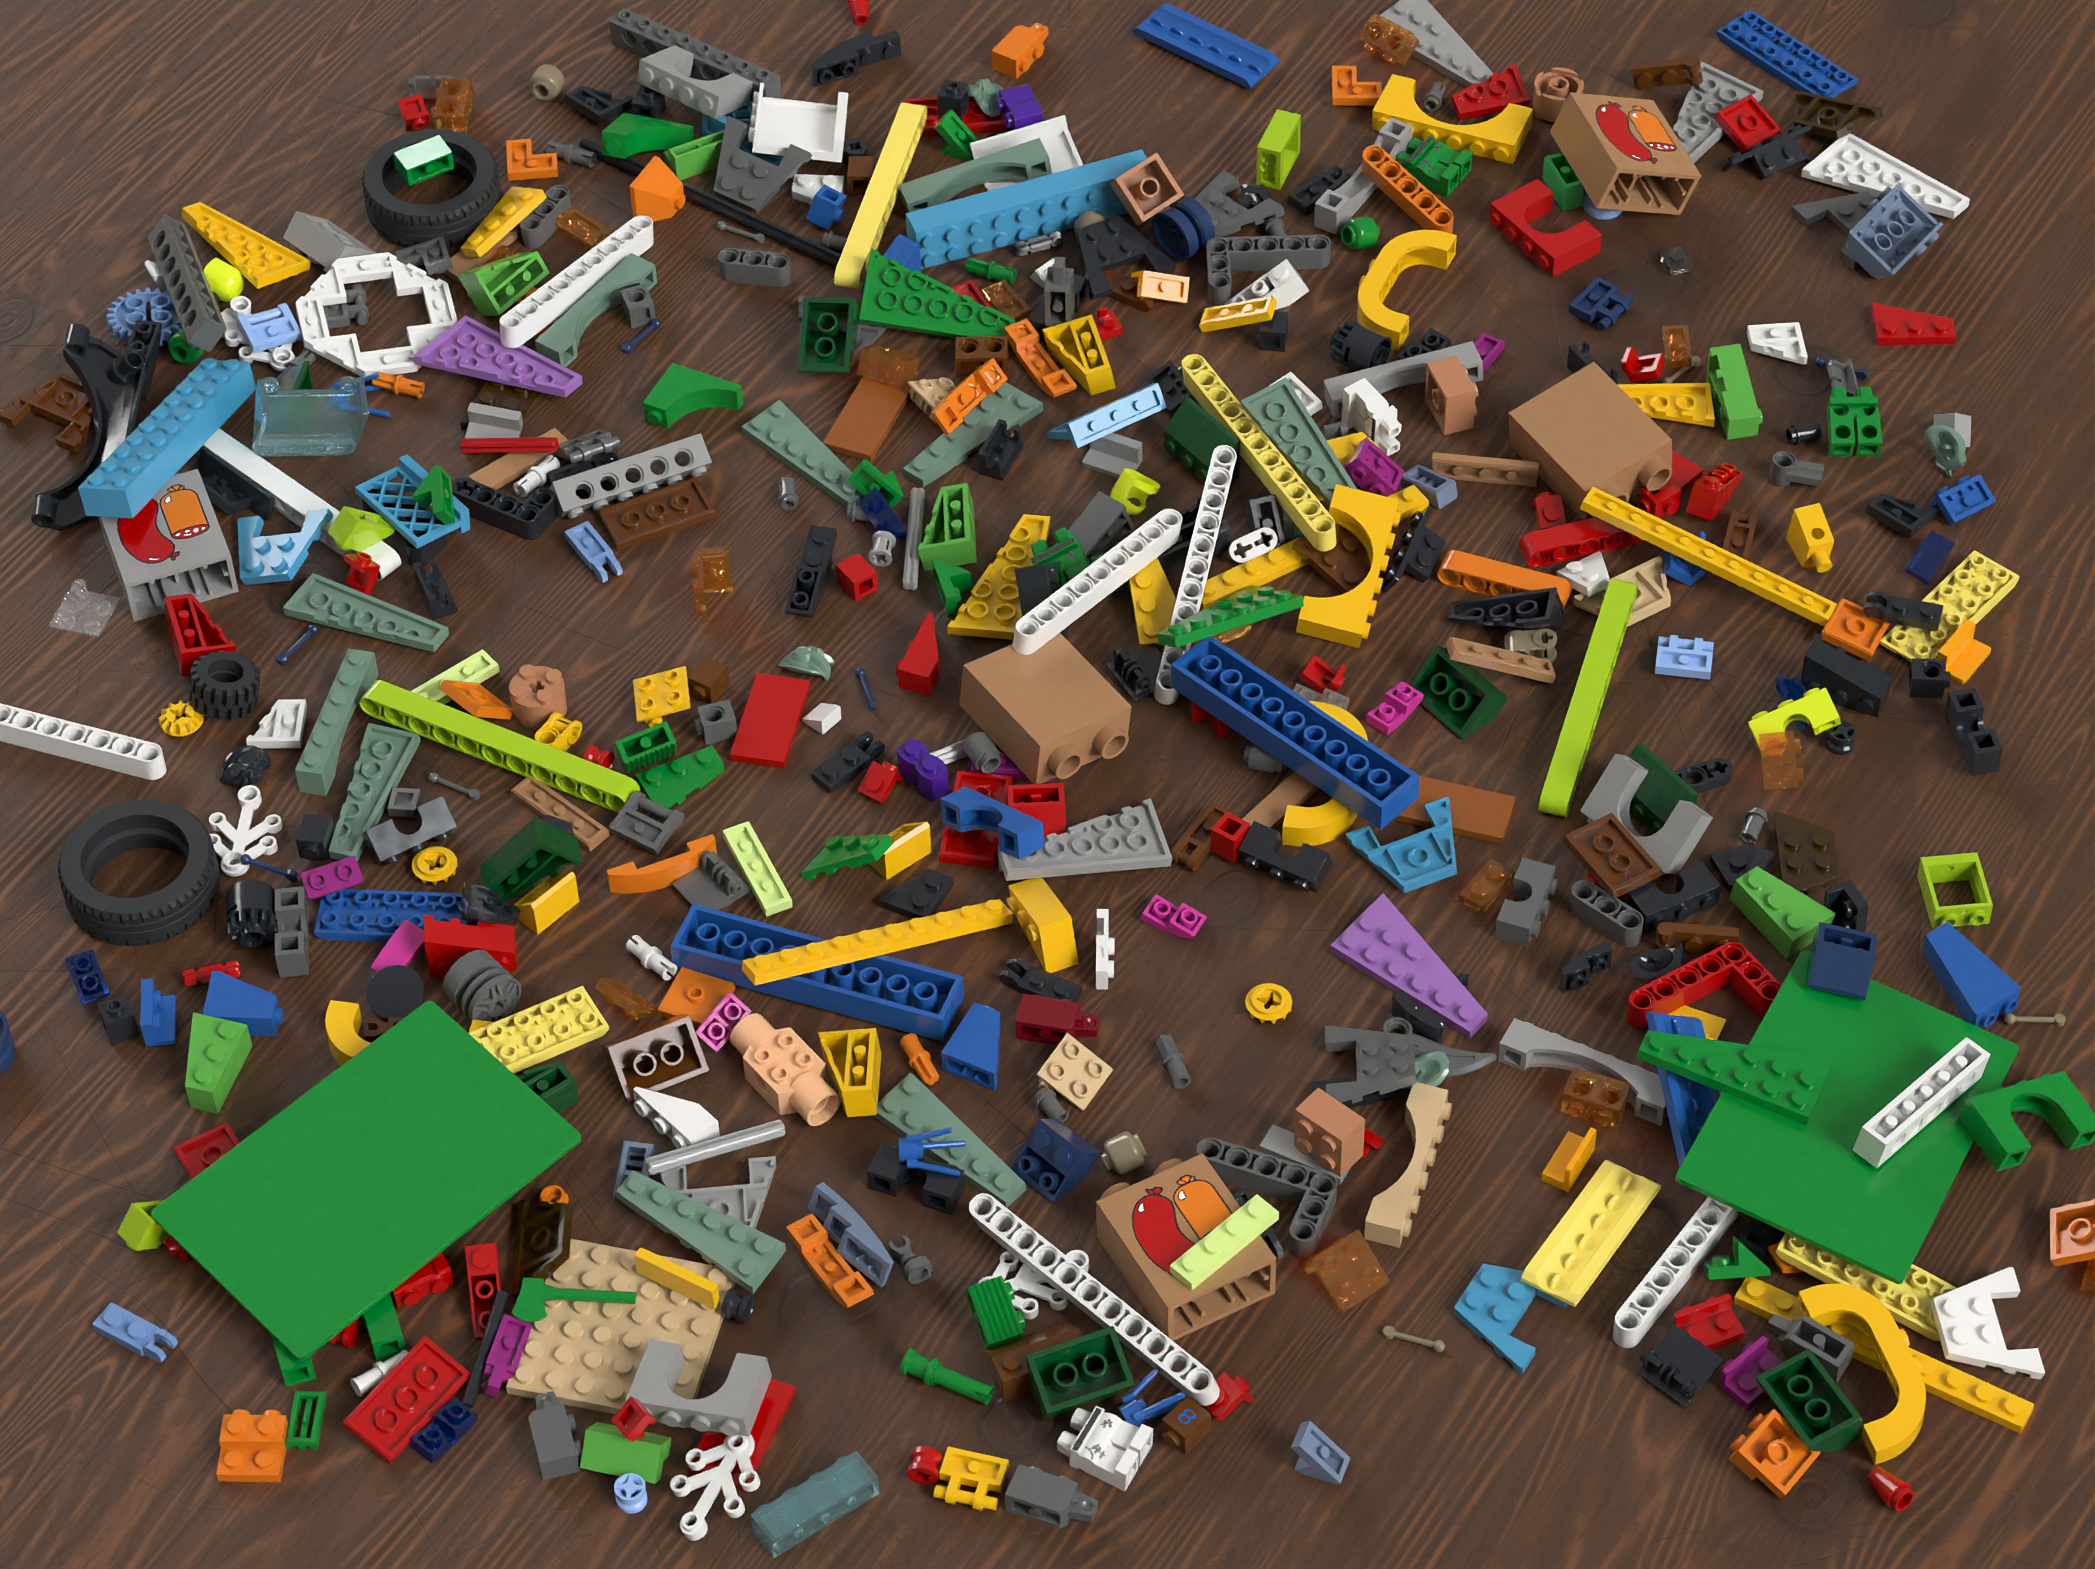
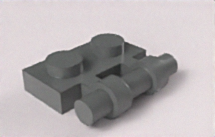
(339, 314)
(587, 445)

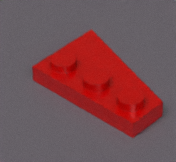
(1491, 95)
(1910, 327)

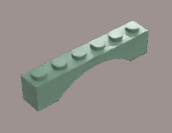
(1014, 163)
(563, 337)
(320, 756)

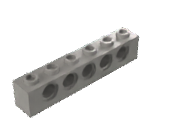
(690, 448)

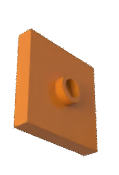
(1854, 630)
(476, 699)
(694, 995)

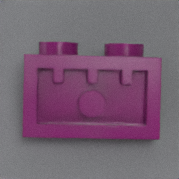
(1374, 469)
(331, 878)
(1740, 1375)

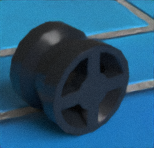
(854, 147)
(1841, 738)
(738, 1306)

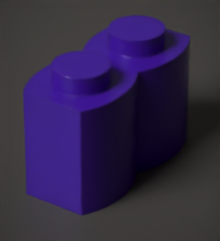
(1019, 107)
(922, 770)

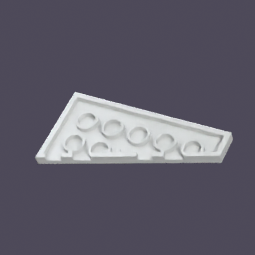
(1864, 168)

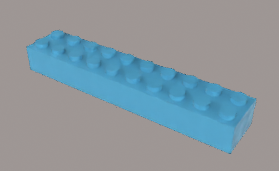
(1018, 211)
(167, 438)

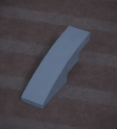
(855, 1238)

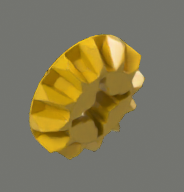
(183, 726)
(431, 857)
(1261, 995)

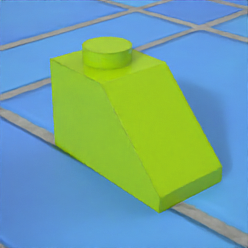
(359, 529)
(140, 1229)

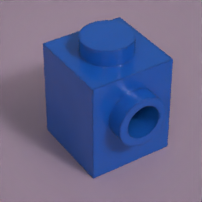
(826, 207)

